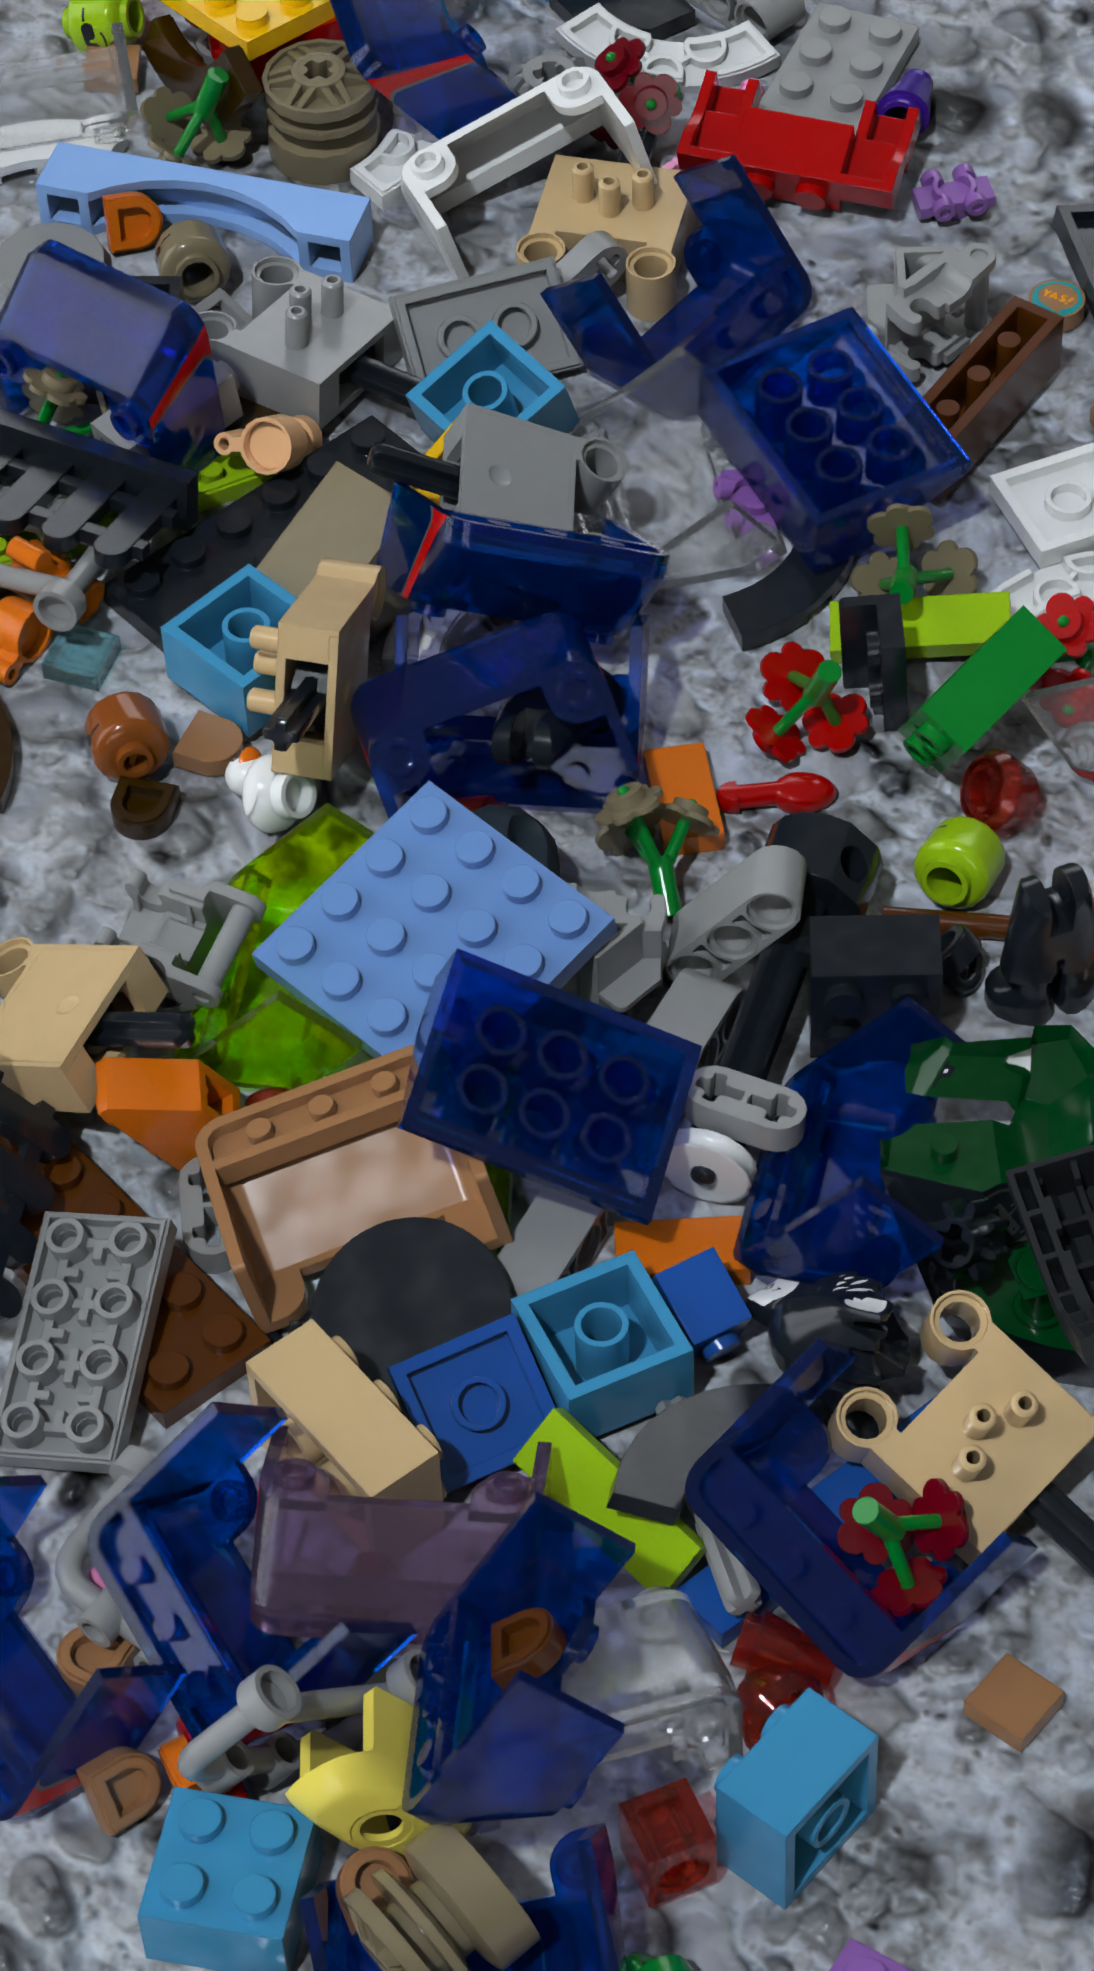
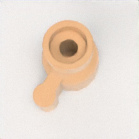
(272, 442)

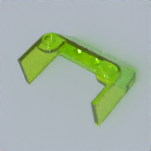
(260, 1029)

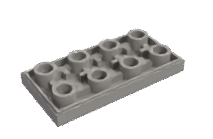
(83, 1340)

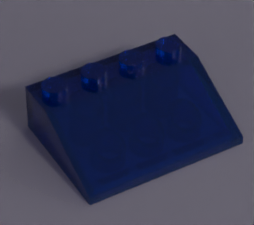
(827, 433)
(547, 1085)

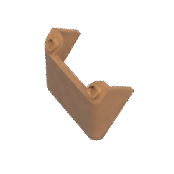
(320, 1168)

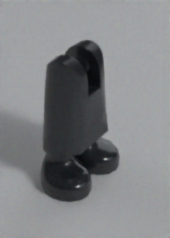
(532, 731)
(1046, 950)

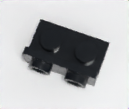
(875, 653)

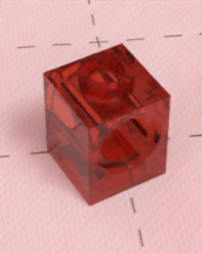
(667, 1842)

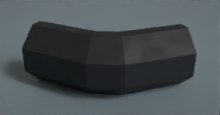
(1058, 1220)

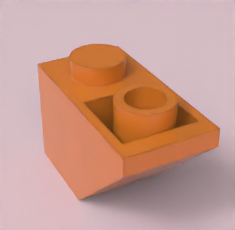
(162, 1102)

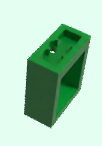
(981, 691)

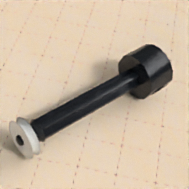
(838, 882)

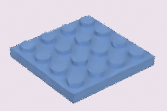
(406, 902)

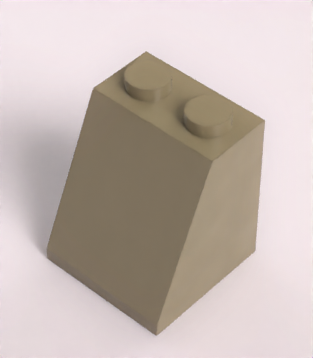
(338, 522)

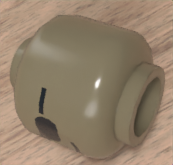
(197, 255)

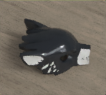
(843, 1311)

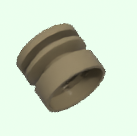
(319, 112)
(443, 1914)

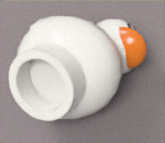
(269, 798)

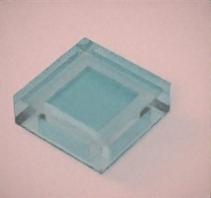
(81, 657)

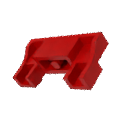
(798, 155)

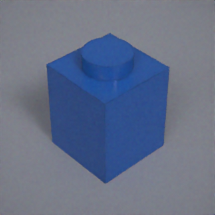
(704, 1304)

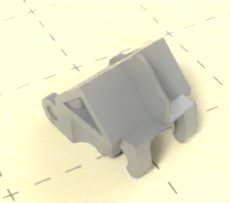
(924, 293)
(187, 935)
(630, 960)

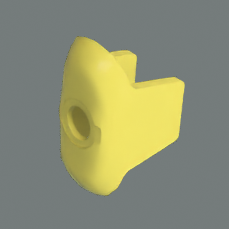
(355, 1790)

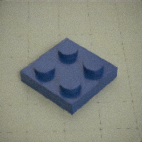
(476, 1398)

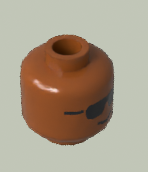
(124, 733)

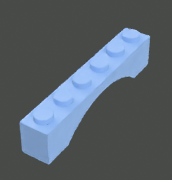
(311, 225)

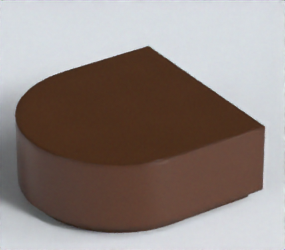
(526, 1642)

